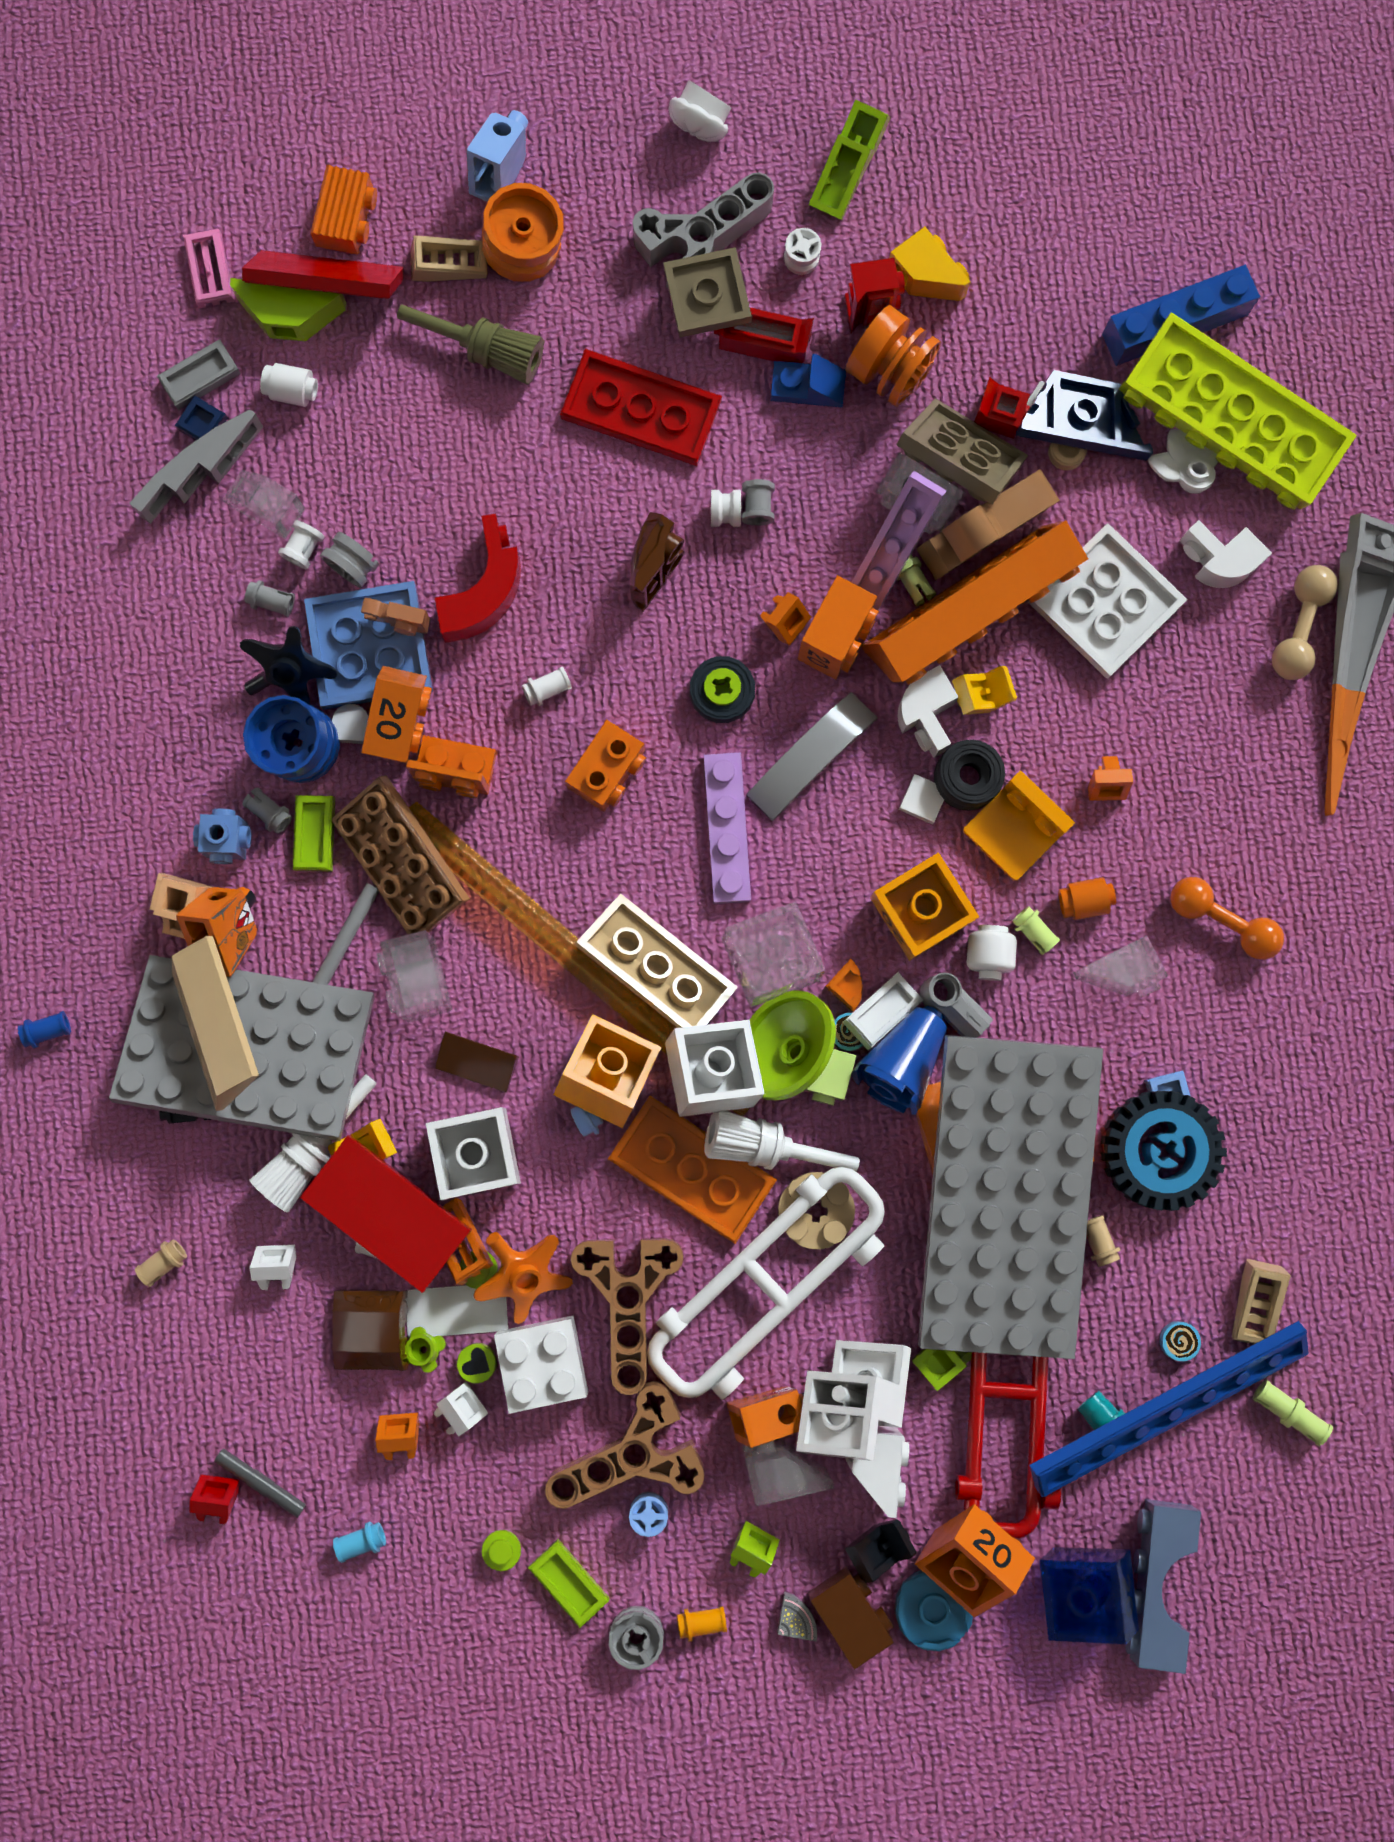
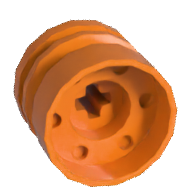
(896, 358)

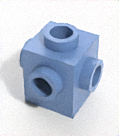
(233, 842)

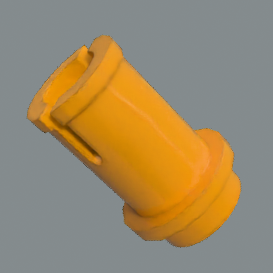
(701, 1623)

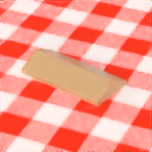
(655, 965)
(213, 1021)

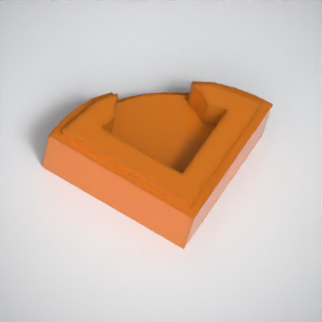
(847, 985)

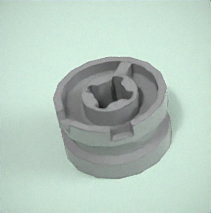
(349, 559)
(641, 1621)

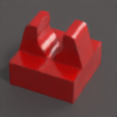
(214, 1497)

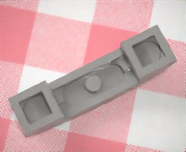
(811, 755)

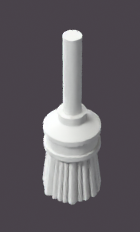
(763, 1144)
(301, 1159)

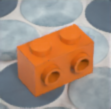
(606, 766)

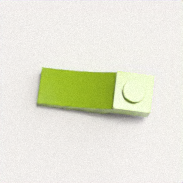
(849, 159)

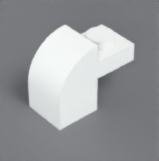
(1223, 564)
(920, 705)

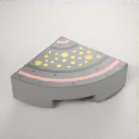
(796, 1619)

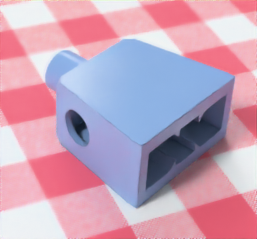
(496, 154)

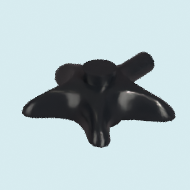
(285, 665)

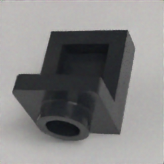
(880, 1549)

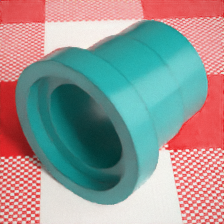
(1099, 1410)

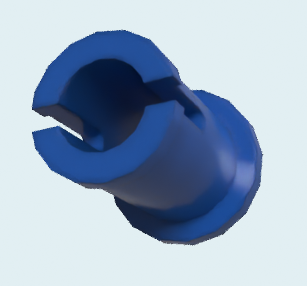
(44, 1029)

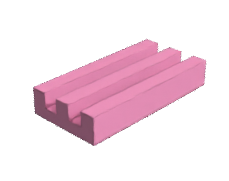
(214, 296)

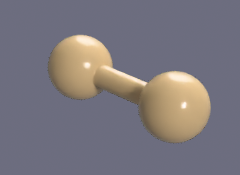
(1295, 656)

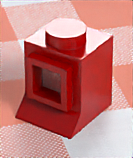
(1002, 409)

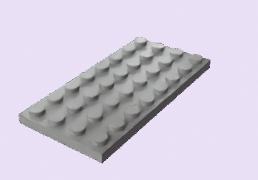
(1010, 1197)

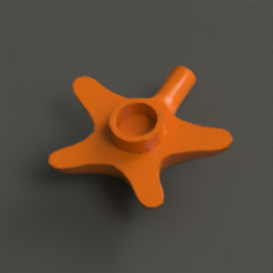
(522, 1274)

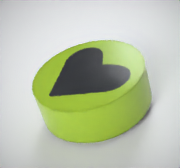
(476, 1363)

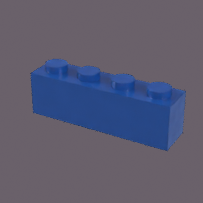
(1201, 305)

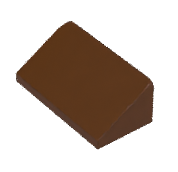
(476, 1062)

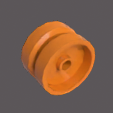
(522, 232)

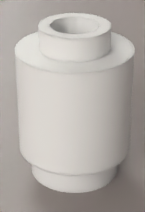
(288, 384)

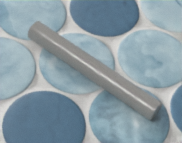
(346, 935)

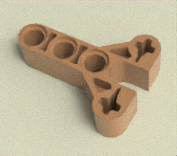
(987, 524)
(645, 1281)
(657, 1464)

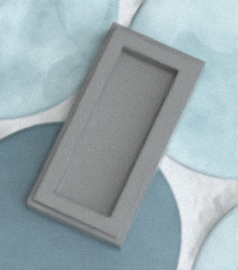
(198, 374)

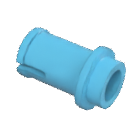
(359, 1542)

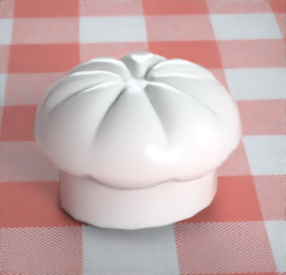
(700, 113)

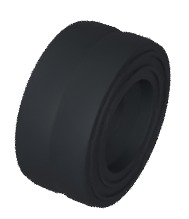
(984, 760)

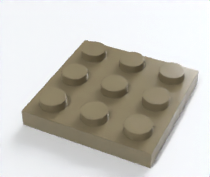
(962, 451)

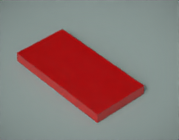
(323, 274)
(641, 407)
(385, 1213)

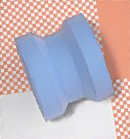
(648, 1522)

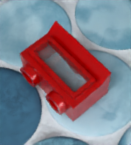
(872, 289)

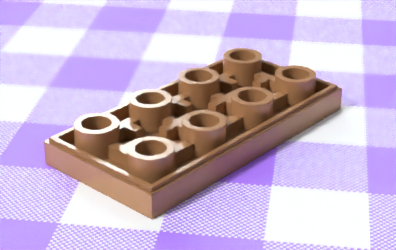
(399, 857)

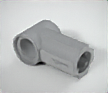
(958, 1009)

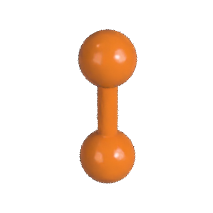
(1259, 938)

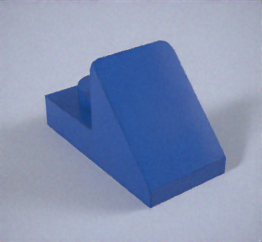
(810, 384)

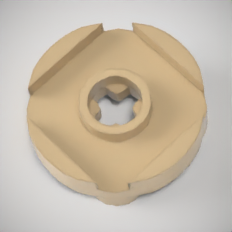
(830, 1227)

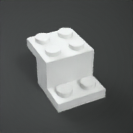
(850, 1402)

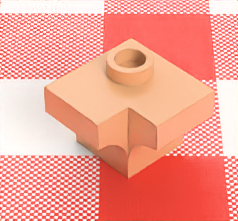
(170, 897)

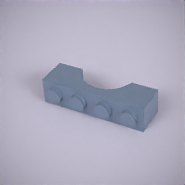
(1167, 1535)

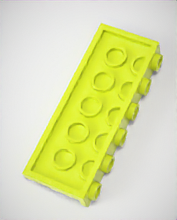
(1237, 413)

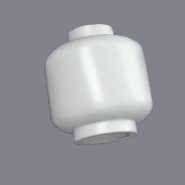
(991, 952)

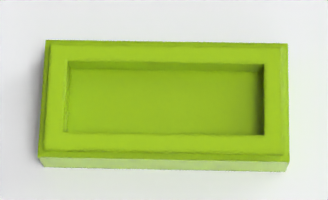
(313, 833)
(569, 1583)

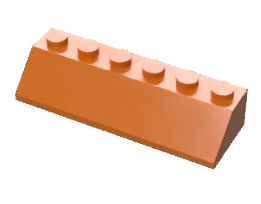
(976, 602)

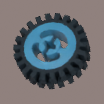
(1185, 1120)

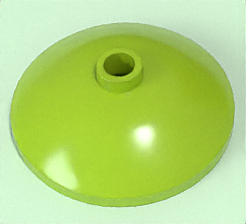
(792, 1042)

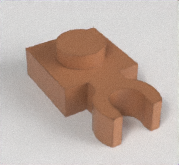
(403, 618)

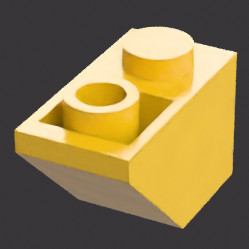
(929, 268)

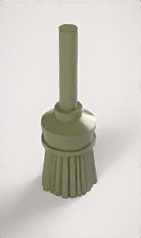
(486, 343)

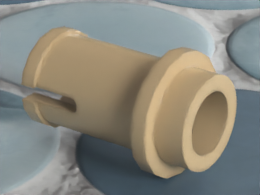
(1101, 1242)
(160, 1263)

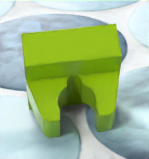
(754, 1549)

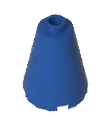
(904, 1061)

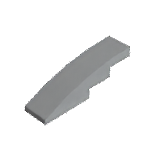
(208, 456)

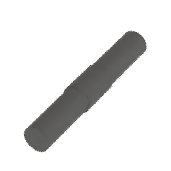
(260, 1483)

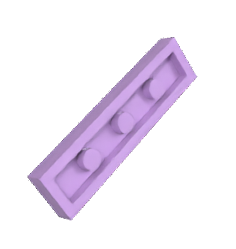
(898, 536)
(727, 828)

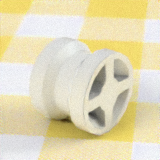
(804, 242)
(725, 508)

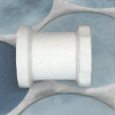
(301, 544)

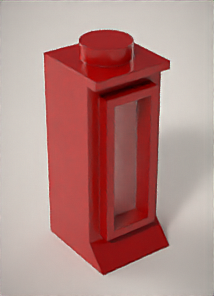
(768, 337)

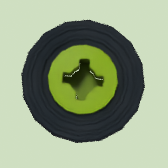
(715, 701)

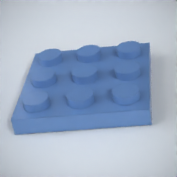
(360, 645)

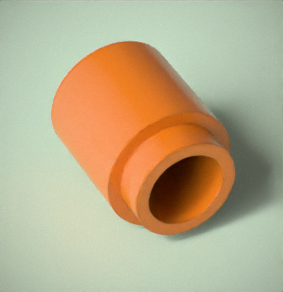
(1086, 899)

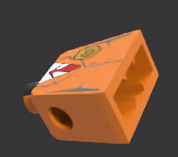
(224, 916)
(756, 1416)

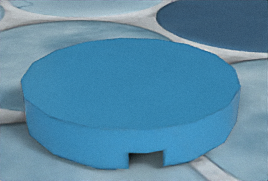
(929, 1614)

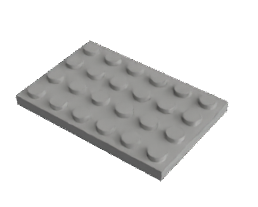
(300, 1037)

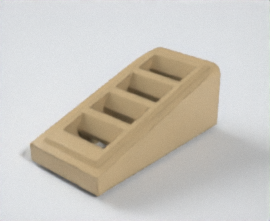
(441, 272)
(1249, 1284)

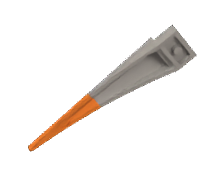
(1361, 624)

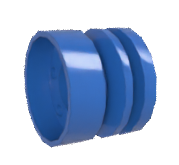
(271, 735)

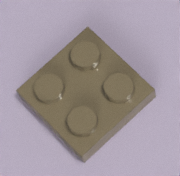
(707, 292)

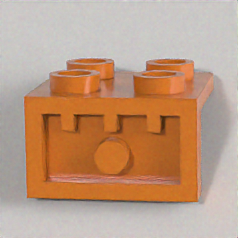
(454, 766)

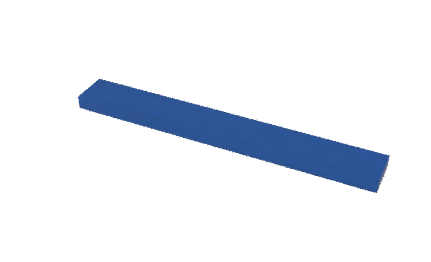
(1169, 1409)

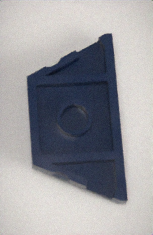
(1085, 416)

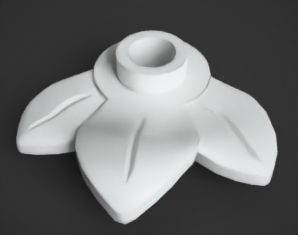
(1183, 462)

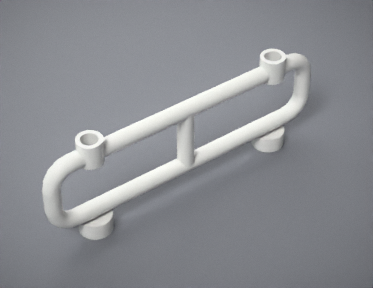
(860, 1244)

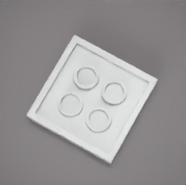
(1110, 603)

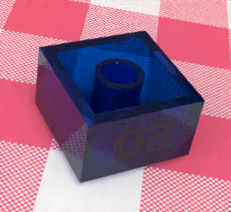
(1089, 1595)

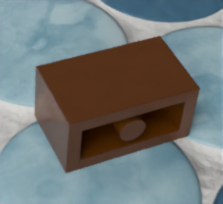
(851, 1617)

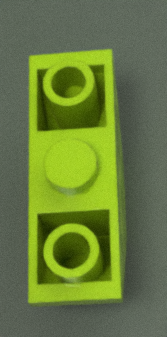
(288, 311)

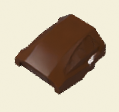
(654, 556)
(369, 1329)

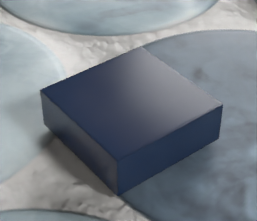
(199, 418)

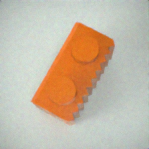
(343, 210)

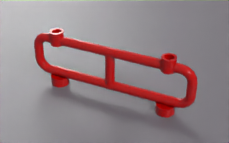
(970, 1486)

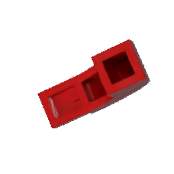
(485, 603)

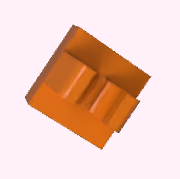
(787, 618)
(1110, 781)
(397, 1434)

